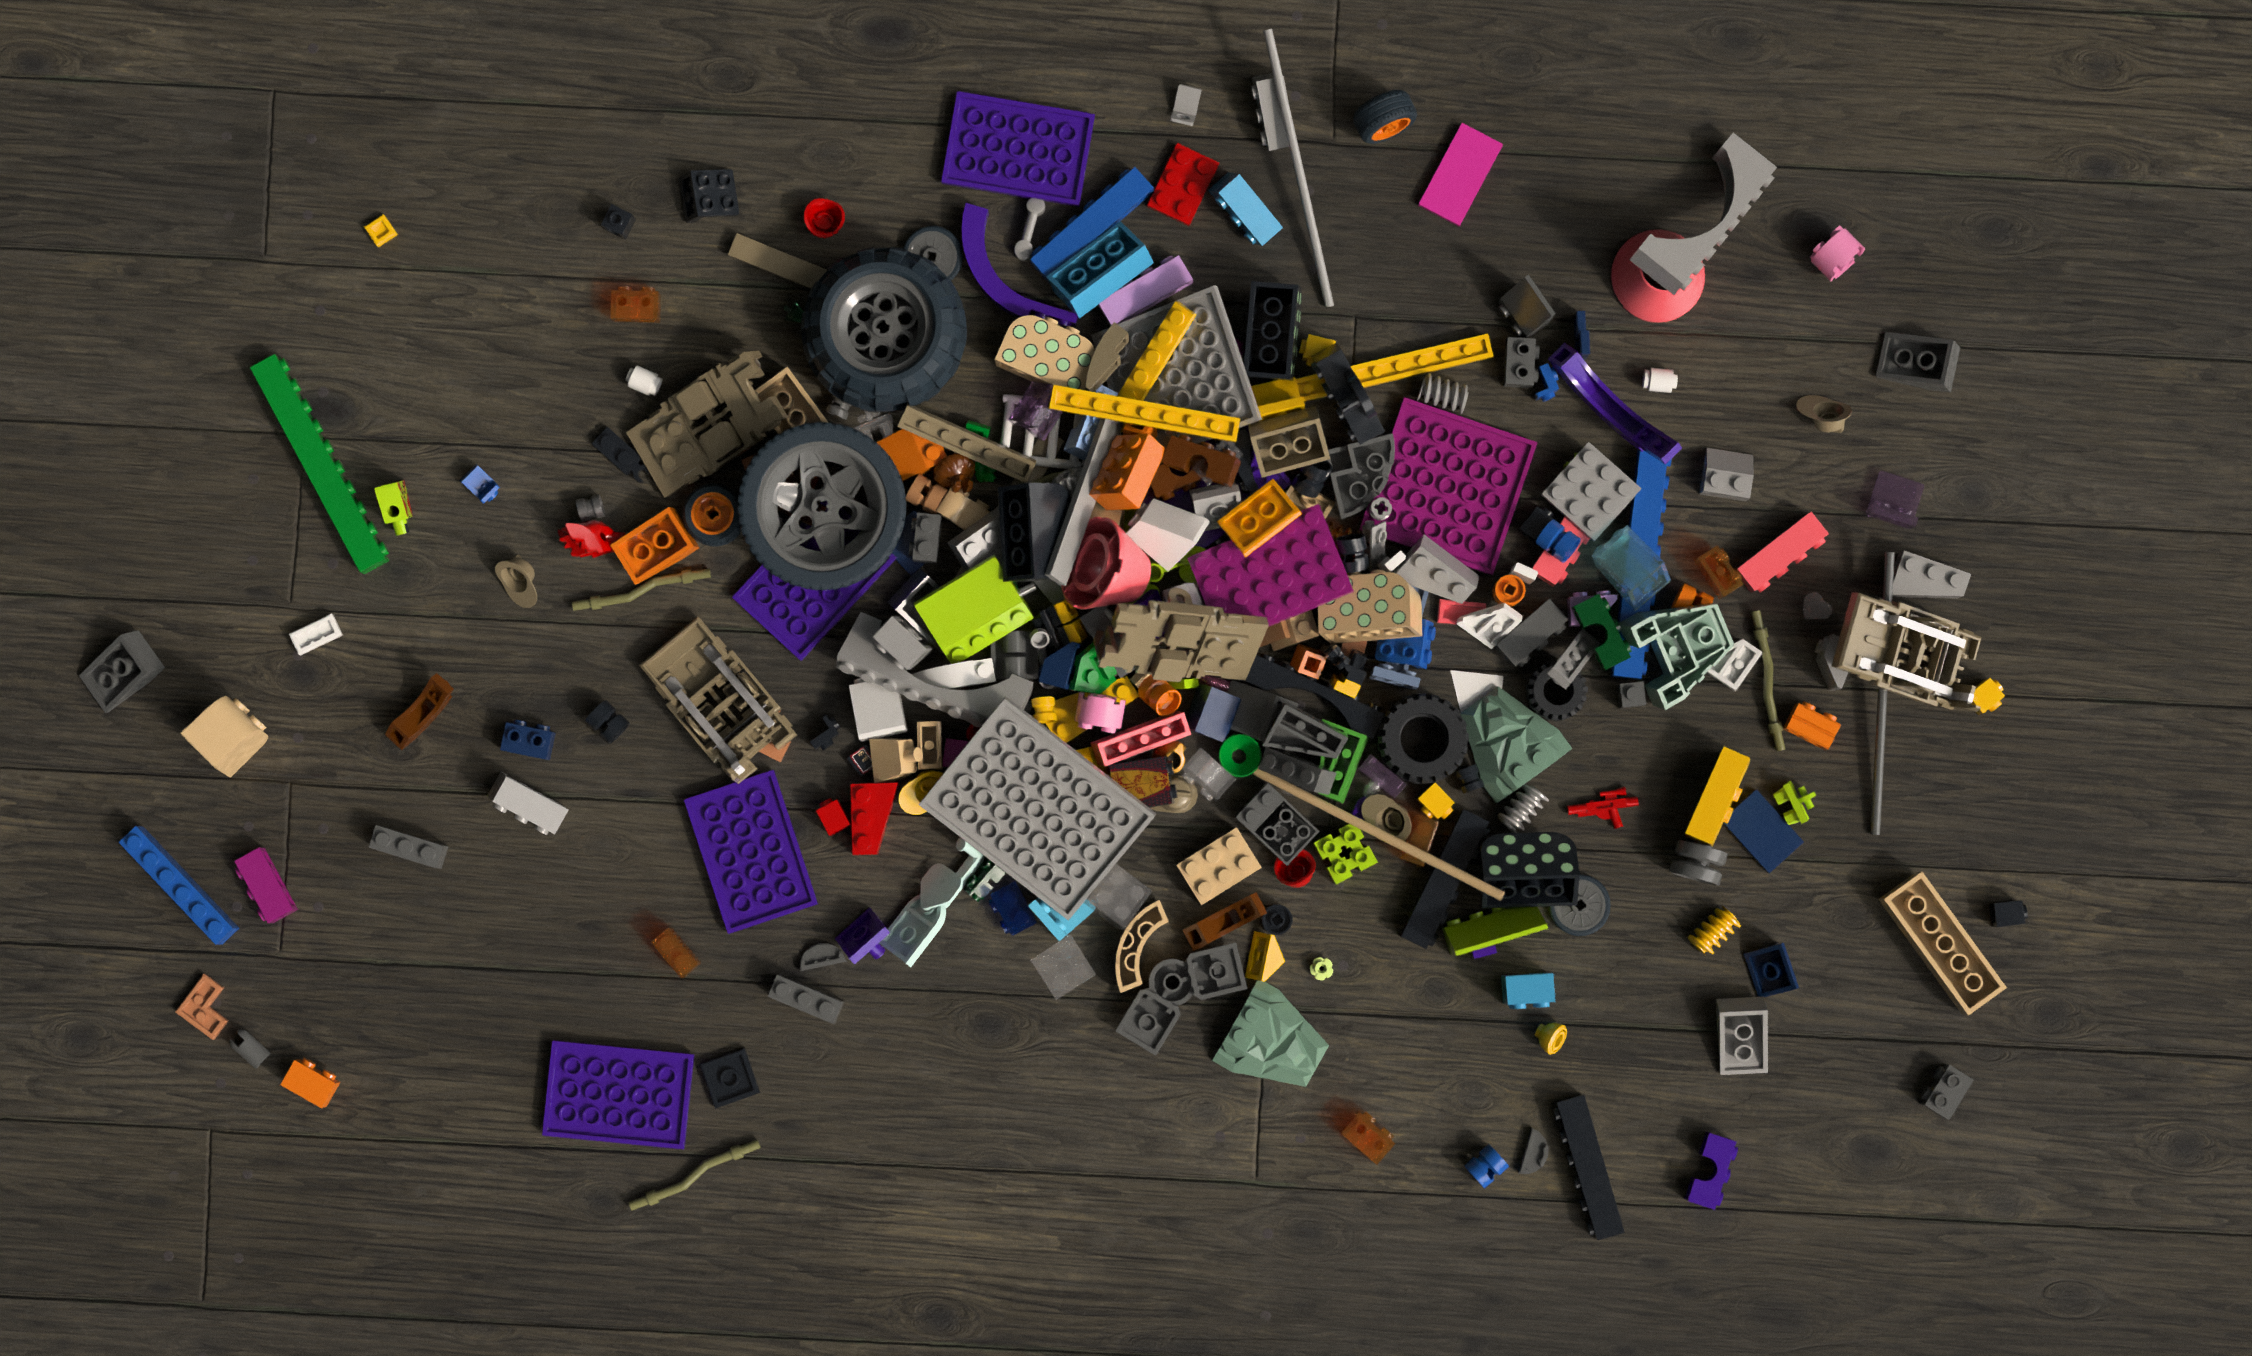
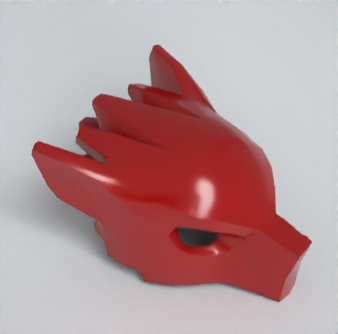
(586, 538)

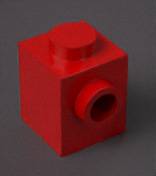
(833, 816)

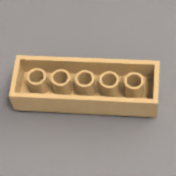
(1942, 943)

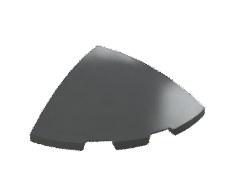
(1360, 472)

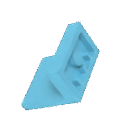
(1057, 923)

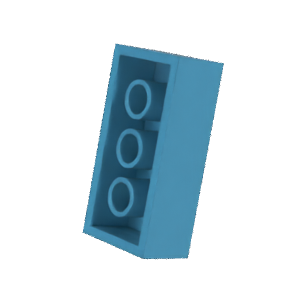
(1100, 269)

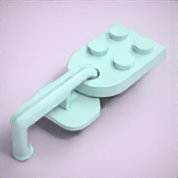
(927, 912)

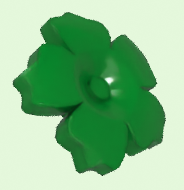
(984, 472)

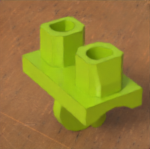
(1798, 813)

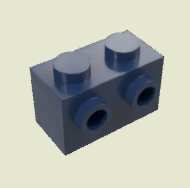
(528, 741)

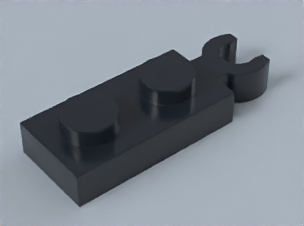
(620, 453)

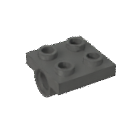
(1015, 656)

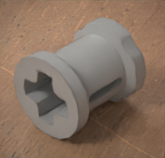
(1374, 512)

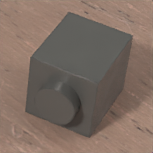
(1631, 695)

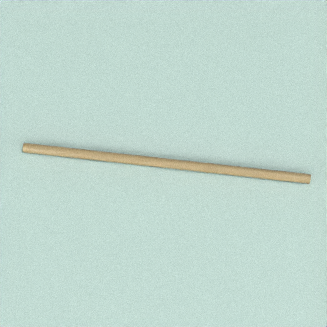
(1380, 834)

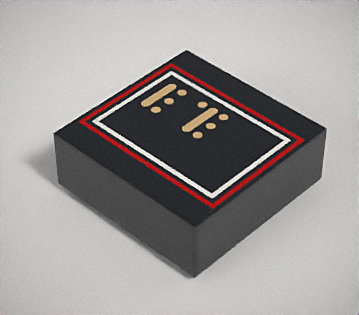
(861, 760)

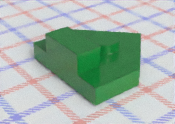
(1088, 675)

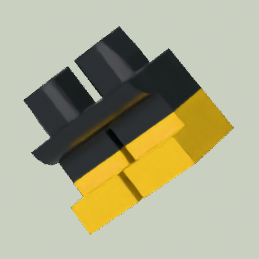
(1053, 618)
(1351, 675)

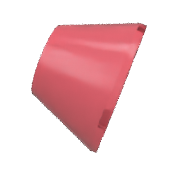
(1639, 296)
(1107, 568)

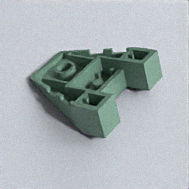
(1685, 645)

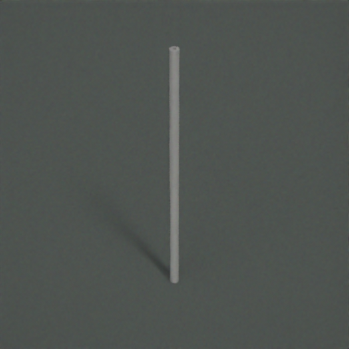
(1298, 167)

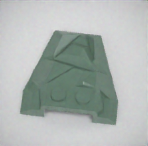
(1510, 742)
(1271, 1040)

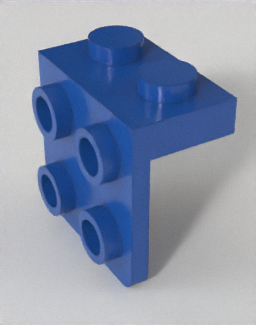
(1410, 650)

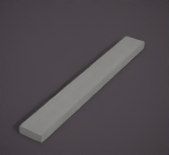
(1081, 504)

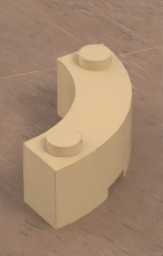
(1132, 943)

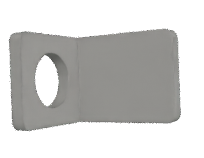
(1186, 104)

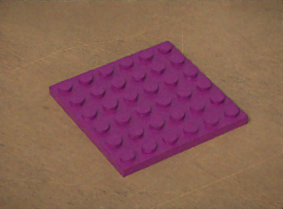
(1453, 484)

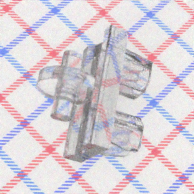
(883, 423)

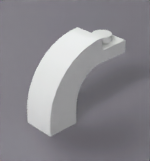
(959, 674)

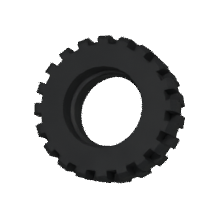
(1422, 706)

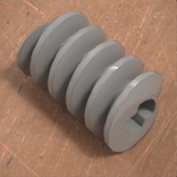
(1443, 392)
(1522, 808)

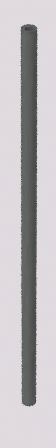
(1881, 715)

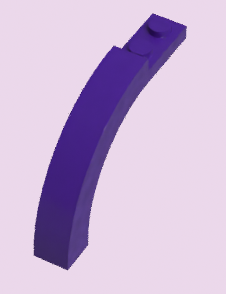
(973, 240)
(1610, 408)

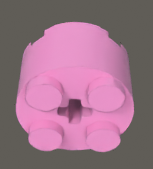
(1837, 253)
(1099, 711)

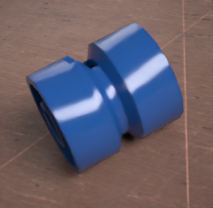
(1558, 541)
(1486, 1166)

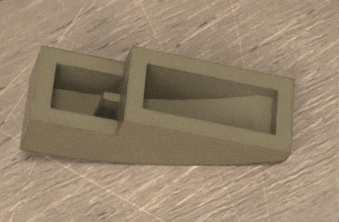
(1106, 357)

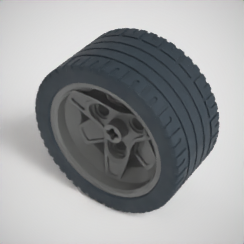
(779, 546)

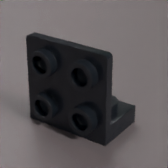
(708, 194)

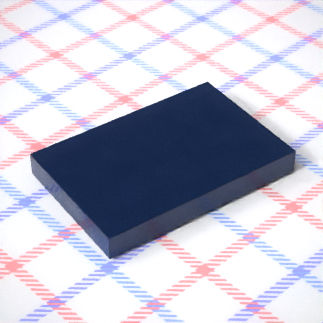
(1763, 831)

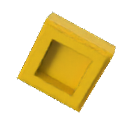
(381, 230)

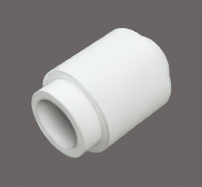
(1660, 380)
(643, 381)

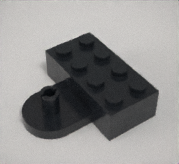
(1349, 394)

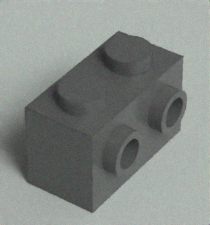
(1520, 362)
(927, 538)
(1946, 1091)

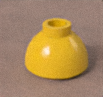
(1551, 1036)

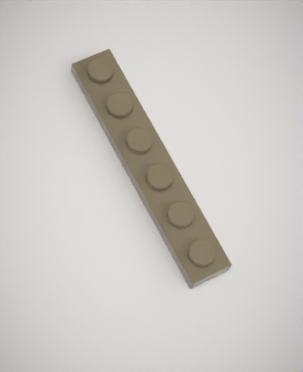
(966, 443)

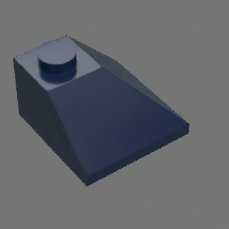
(1059, 667)

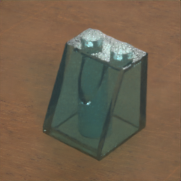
(1631, 567)

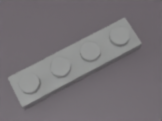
(1573, 659)

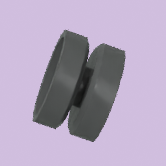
(1698, 860)

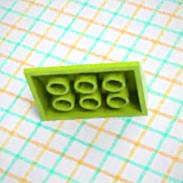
(973, 610)
(1492, 928)

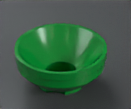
(1249, 747)

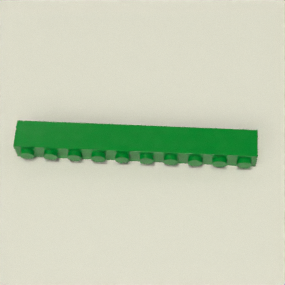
(320, 464)

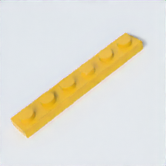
(1157, 353)

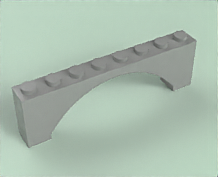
(1674, 260)
(865, 660)

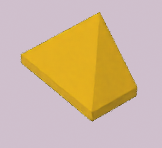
(1264, 957)

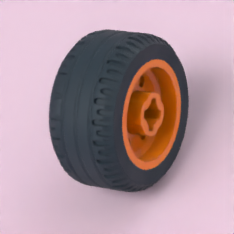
(1384, 116)
(706, 501)

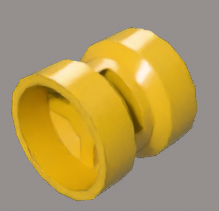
(1044, 709)

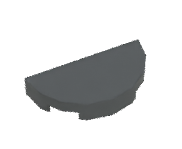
(821, 955)
(1534, 1154)

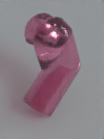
(1215, 682)

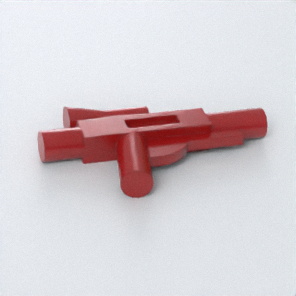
(1605, 809)

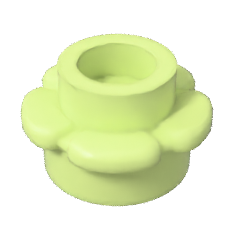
(1317, 963)

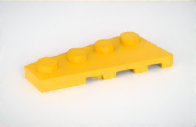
(1065, 709)

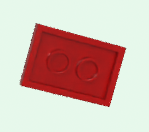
(1183, 184)

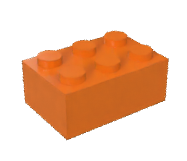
(1127, 471)

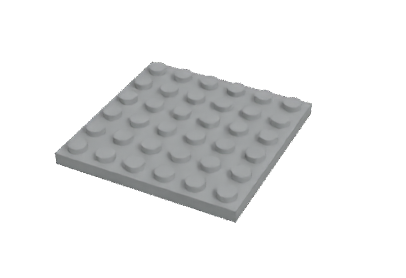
(1202, 371)

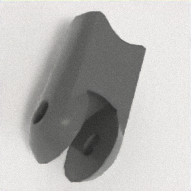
(249, 1049)

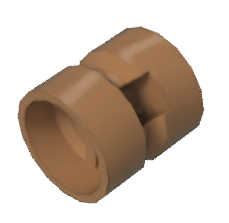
(935, 494)

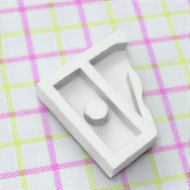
(1491, 623)
(1735, 664)

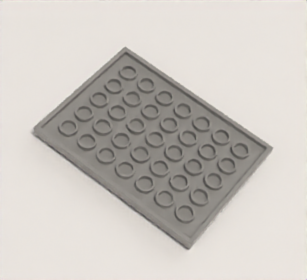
(1037, 808)

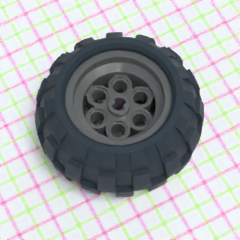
(905, 374)

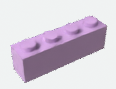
(1146, 291)

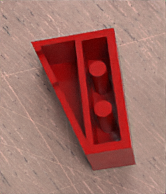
(870, 814)

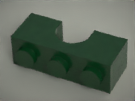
(1595, 612)

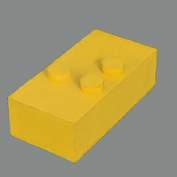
(1717, 797)

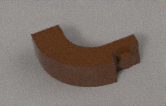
(421, 712)
(1224, 921)

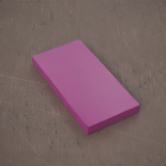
(1460, 174)

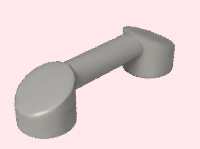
(1023, 248)
(1040, 639)

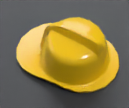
(916, 790)

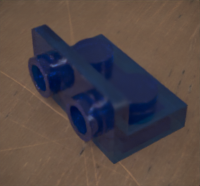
(1013, 909)

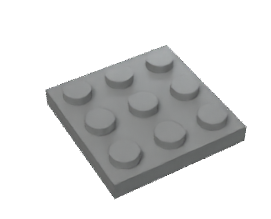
(1591, 491)

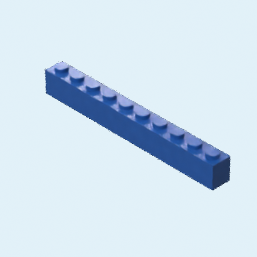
(1645, 522)

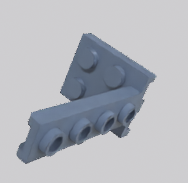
(1397, 673)

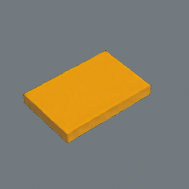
(1259, 517)

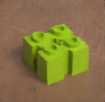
(1359, 856)

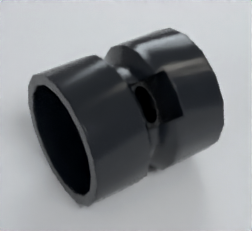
(1311, 478)
(1356, 545)
(607, 722)
(1277, 919)

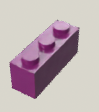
(265, 885)

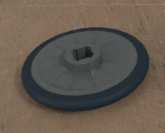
(941, 242)
(1590, 917)

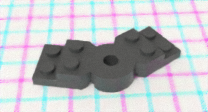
(1156, 1008)

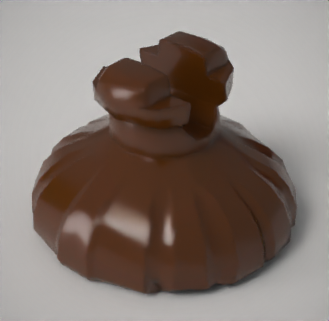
(955, 472)

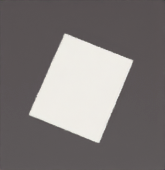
(1473, 686)

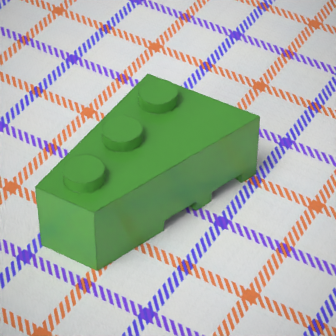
(1345, 764)

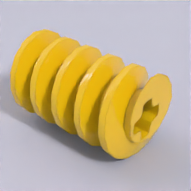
(1713, 931)

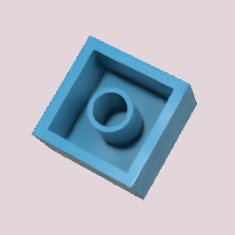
(1528, 989)

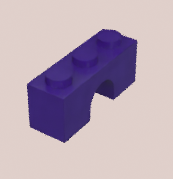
(1708, 1191)

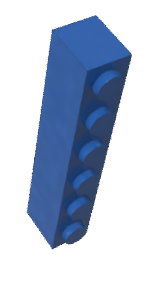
(1097, 219)
(179, 885)

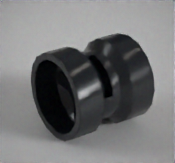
(1469, 779)

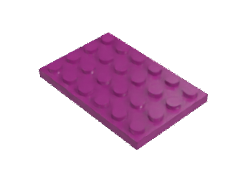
(1278, 579)

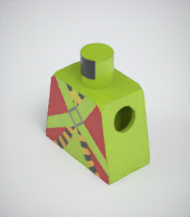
(394, 495)

